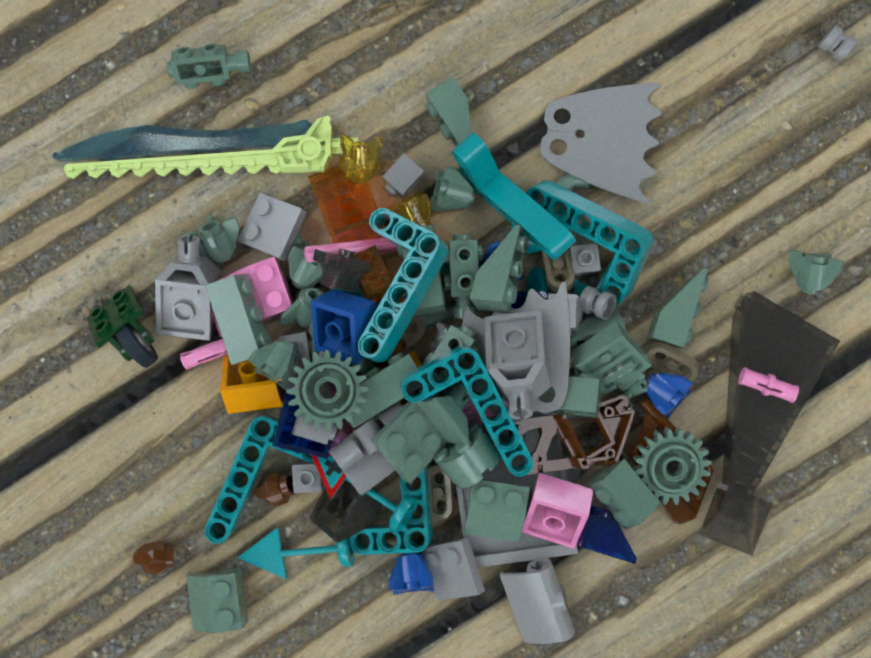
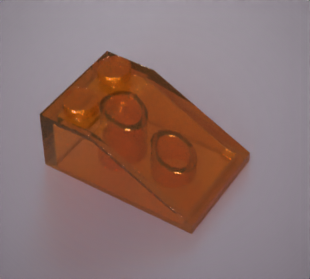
(344, 205)

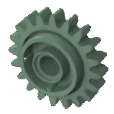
(333, 372)
(687, 471)

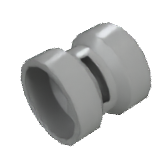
(833, 38)
(599, 303)

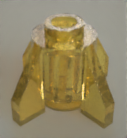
(360, 159)
(415, 208)

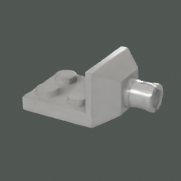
(181, 293)
(517, 359)

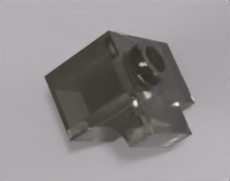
(341, 269)

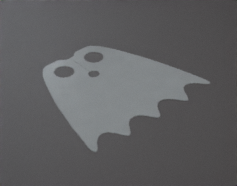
(613, 138)
(556, 340)

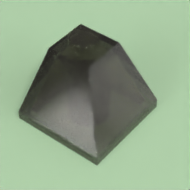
(345, 513)
(735, 518)

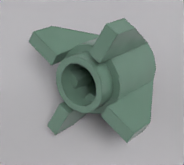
(451, 191)
(217, 240)
(813, 270)
(301, 272)
(301, 309)
(276, 362)

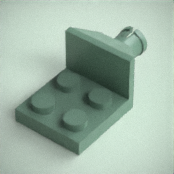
(423, 430)

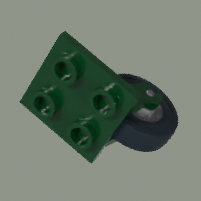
(121, 317)

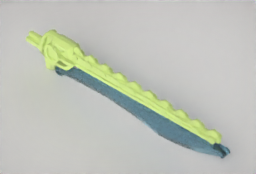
(304, 150)

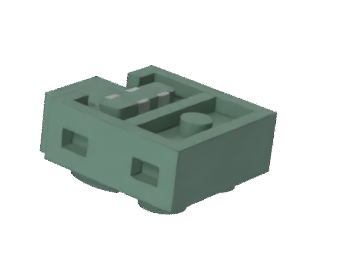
(612, 358)

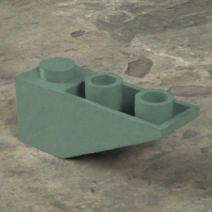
(452, 110)
(497, 278)
(673, 319)

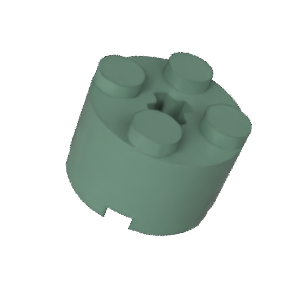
(468, 461)

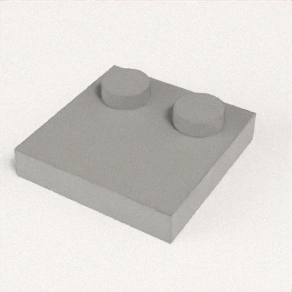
(272, 226)
(453, 569)

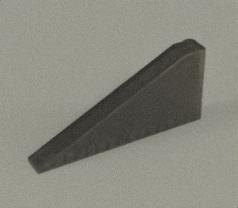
(773, 343)

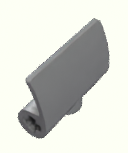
(360, 457)
(539, 603)

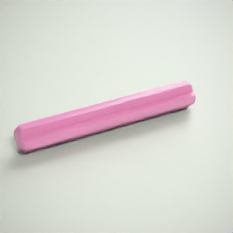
(357, 246)

